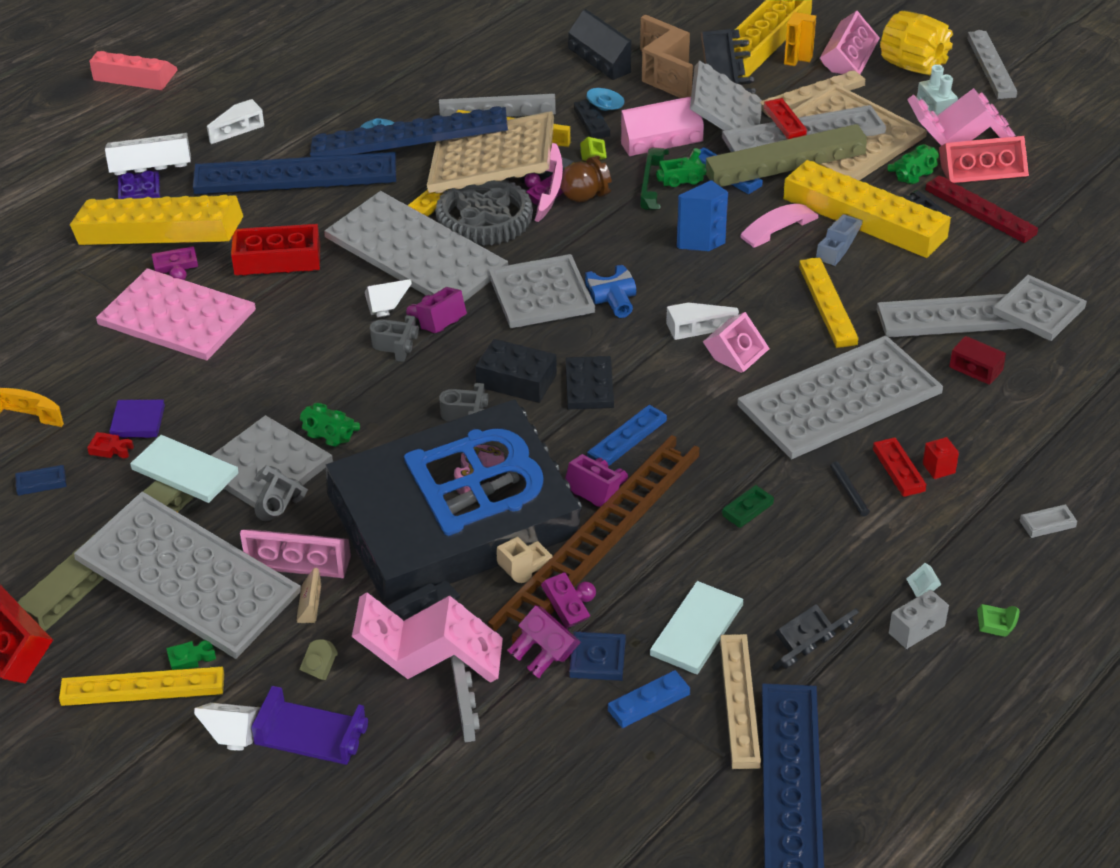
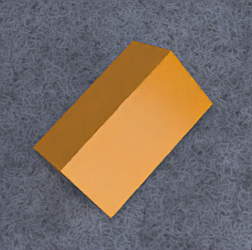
(799, 38)

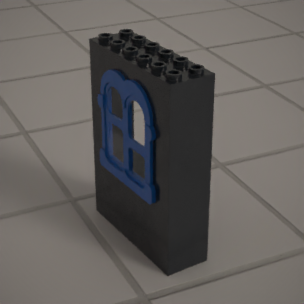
(405, 524)

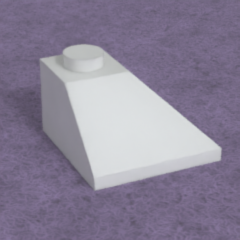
(385, 297)
(228, 723)

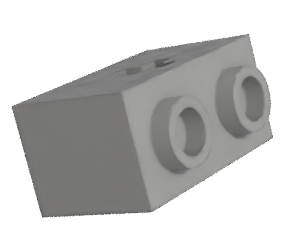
(918, 619)

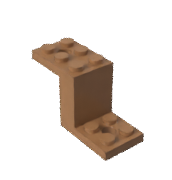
(665, 57)

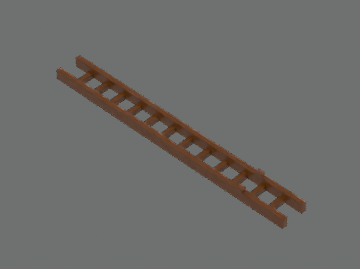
(667, 451)

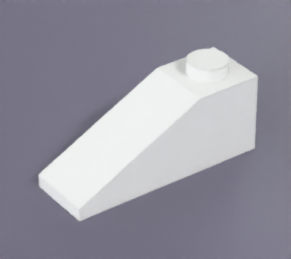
(236, 121)
(697, 319)

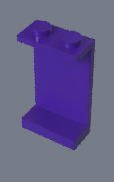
(308, 729)

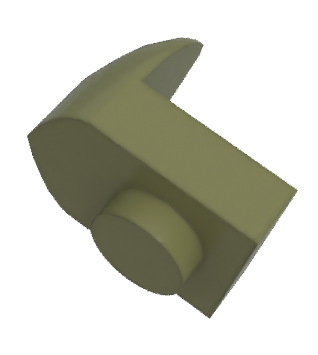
(319, 658)

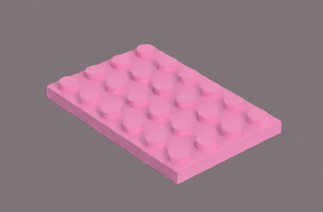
(176, 314)

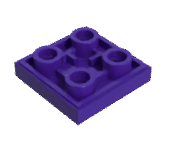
(139, 185)
(137, 418)

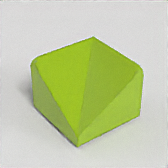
(592, 147)

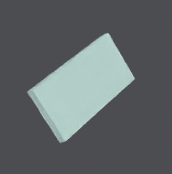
(184, 468)
(696, 627)

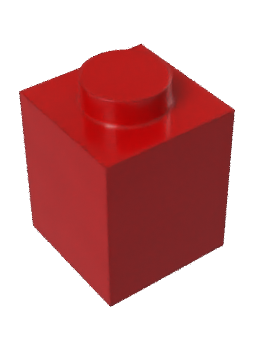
(940, 458)

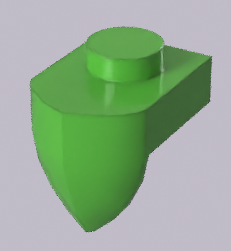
(997, 620)

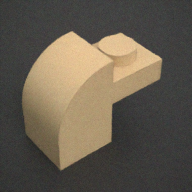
(521, 559)

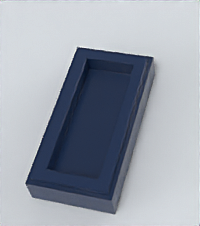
(40, 480)

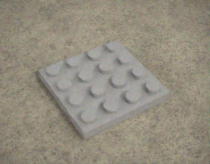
(722, 100)
(541, 291)
(269, 445)

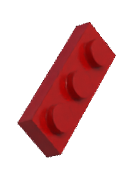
(785, 118)
(899, 467)

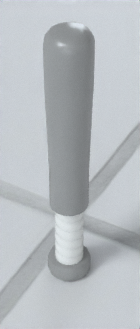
(468, 498)

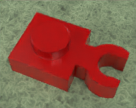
(108, 444)

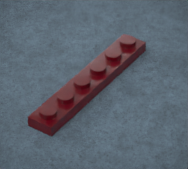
(982, 209)

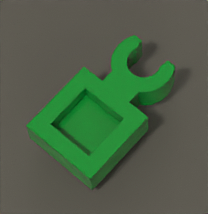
(187, 656)

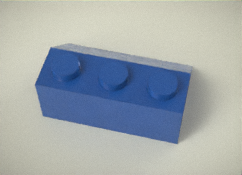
(702, 217)

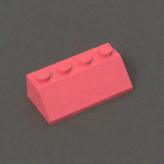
(131, 70)
(984, 159)

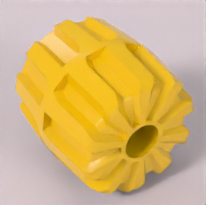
(915, 42)

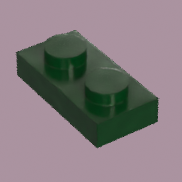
(747, 506)

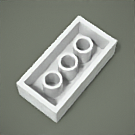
(147, 153)

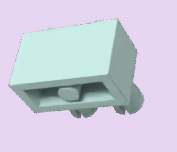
(937, 90)

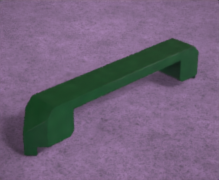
(649, 198)

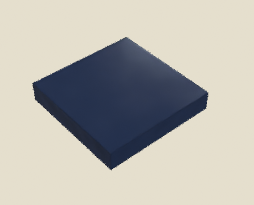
(598, 656)

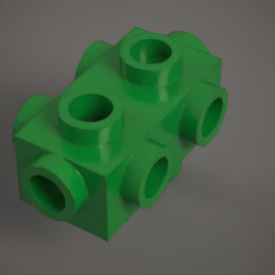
(915, 164)
(681, 170)
(328, 424)

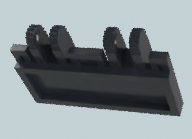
(720, 55)

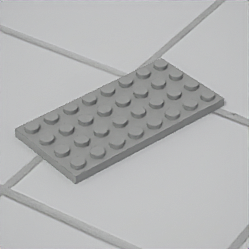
(414, 247)
(839, 396)
(188, 574)

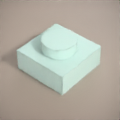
(923, 580)

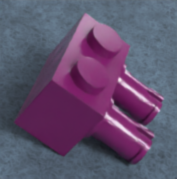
(439, 309)
(594, 479)
(546, 631)

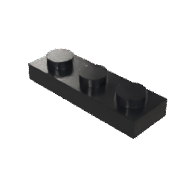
(591, 119)

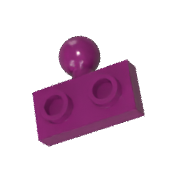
(537, 187)
(175, 262)
(567, 600)

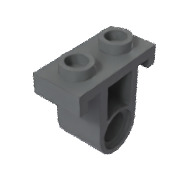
(394, 336)
(461, 403)
(276, 492)

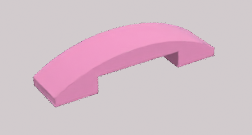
(546, 201)
(760, 230)

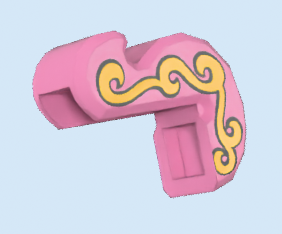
(487, 455)

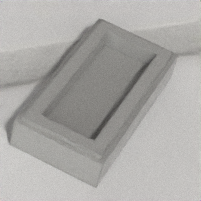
(1048, 521)

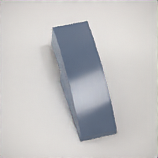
(838, 239)

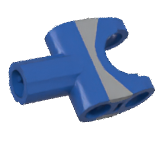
(612, 290)

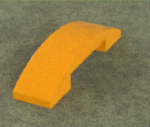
(31, 403)

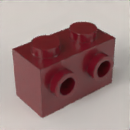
(977, 360)

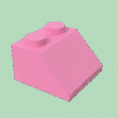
(736, 343)

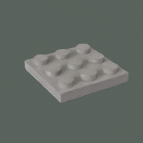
(1039, 307)

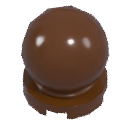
(585, 180)

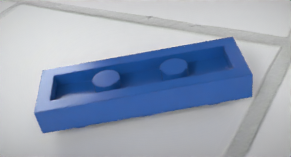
(648, 699)

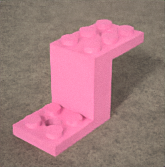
(962, 119)
(427, 637)

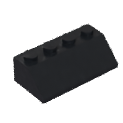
(600, 45)

